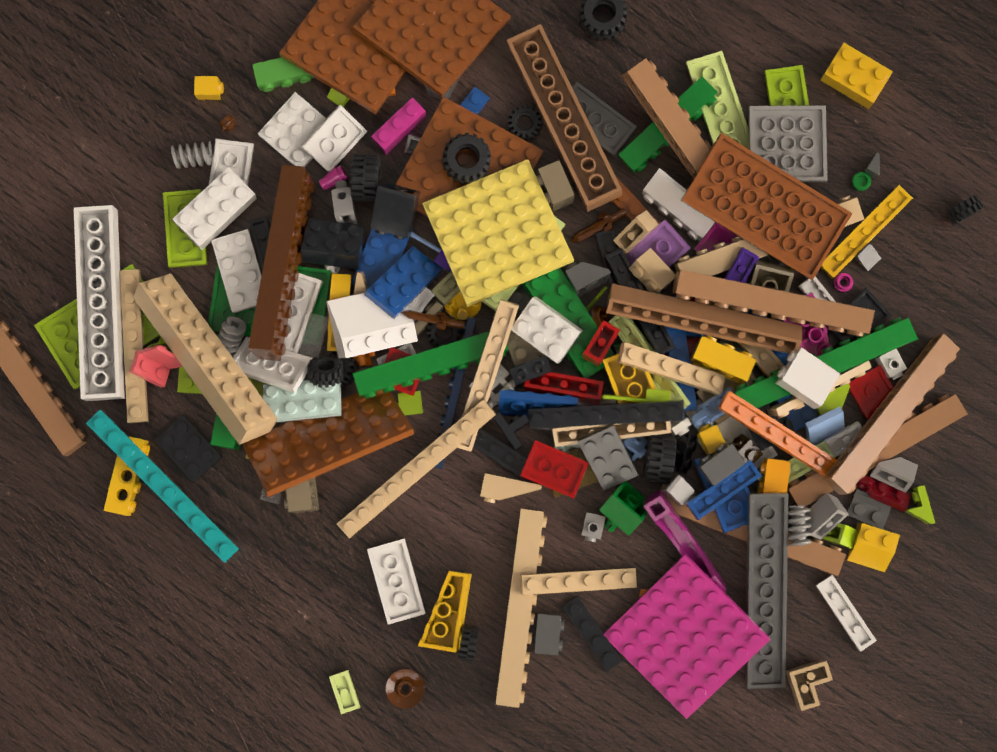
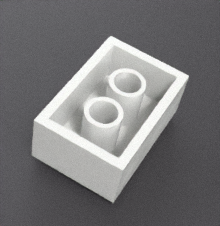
(546, 329)

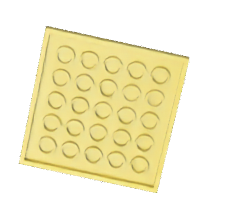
(498, 232)

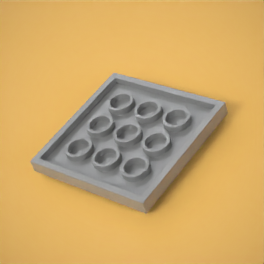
(791, 139)

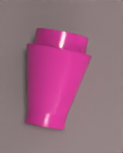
(332, 177)

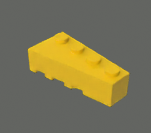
(448, 614)

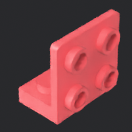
(154, 364)

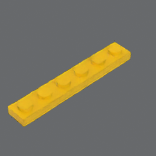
(866, 231)

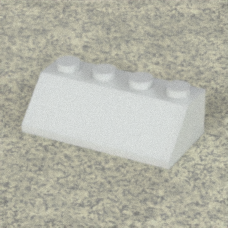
(666, 195)

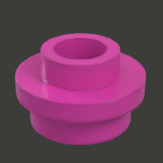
(843, 276)

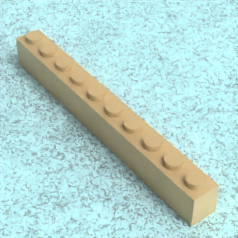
(723, 255)
(519, 610)

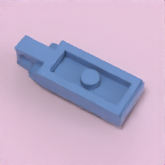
(709, 410)

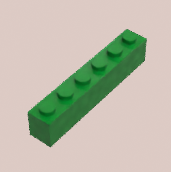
(651, 140)

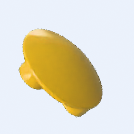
(458, 309)

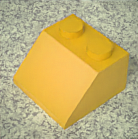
(873, 547)

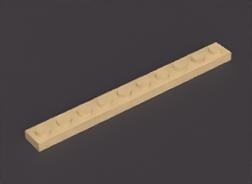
(416, 468)

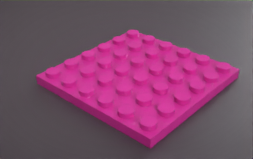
(686, 636)

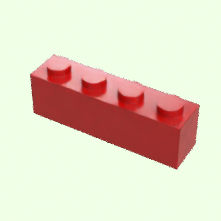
(586, 389)

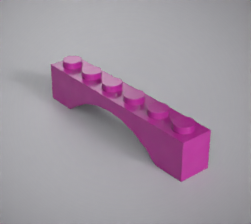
(673, 526)

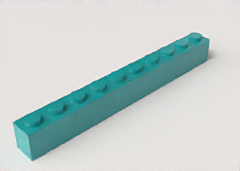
(162, 486)

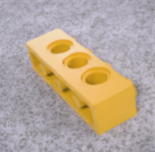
(118, 483)

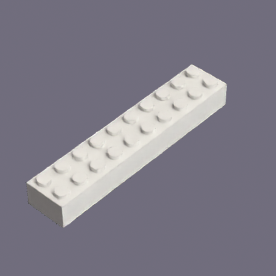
(99, 303)

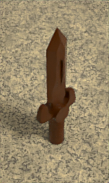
(599, 225)
(440, 318)

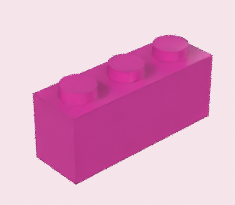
(399, 126)

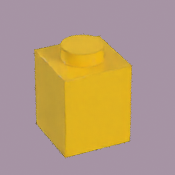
(208, 88)
(710, 438)

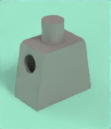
(343, 204)

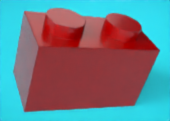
(600, 343)

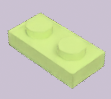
(344, 692)

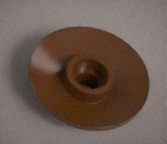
(405, 699)

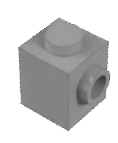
(593, 527)

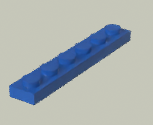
(681, 353)

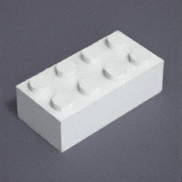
(215, 208)

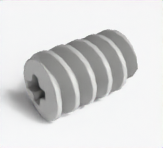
(192, 155)
(232, 334)
(798, 526)

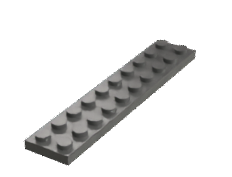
(767, 586)

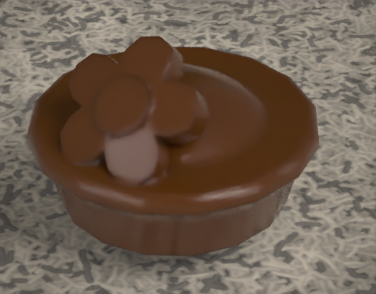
(599, 314)

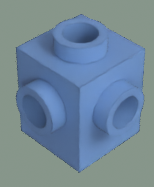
(635, 447)

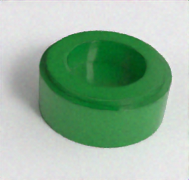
(861, 181)

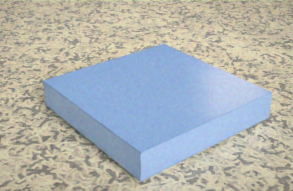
(825, 426)

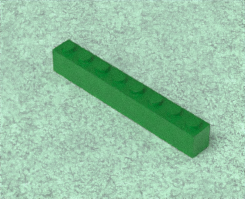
(421, 366)

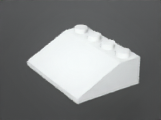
(365, 328)

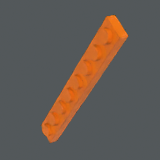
(776, 433)

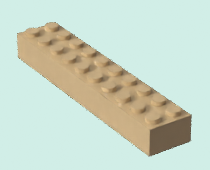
(205, 358)

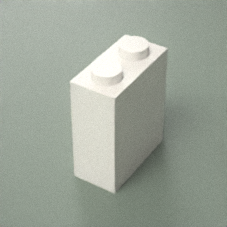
(807, 378)

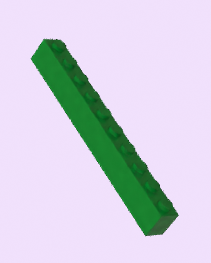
(840, 359)

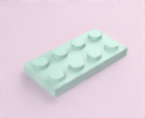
(305, 403)

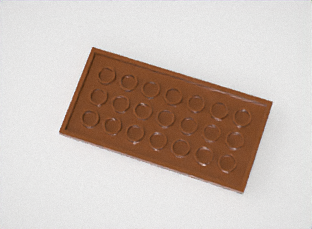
(766, 206)
(317, 445)

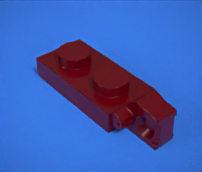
(885, 493)

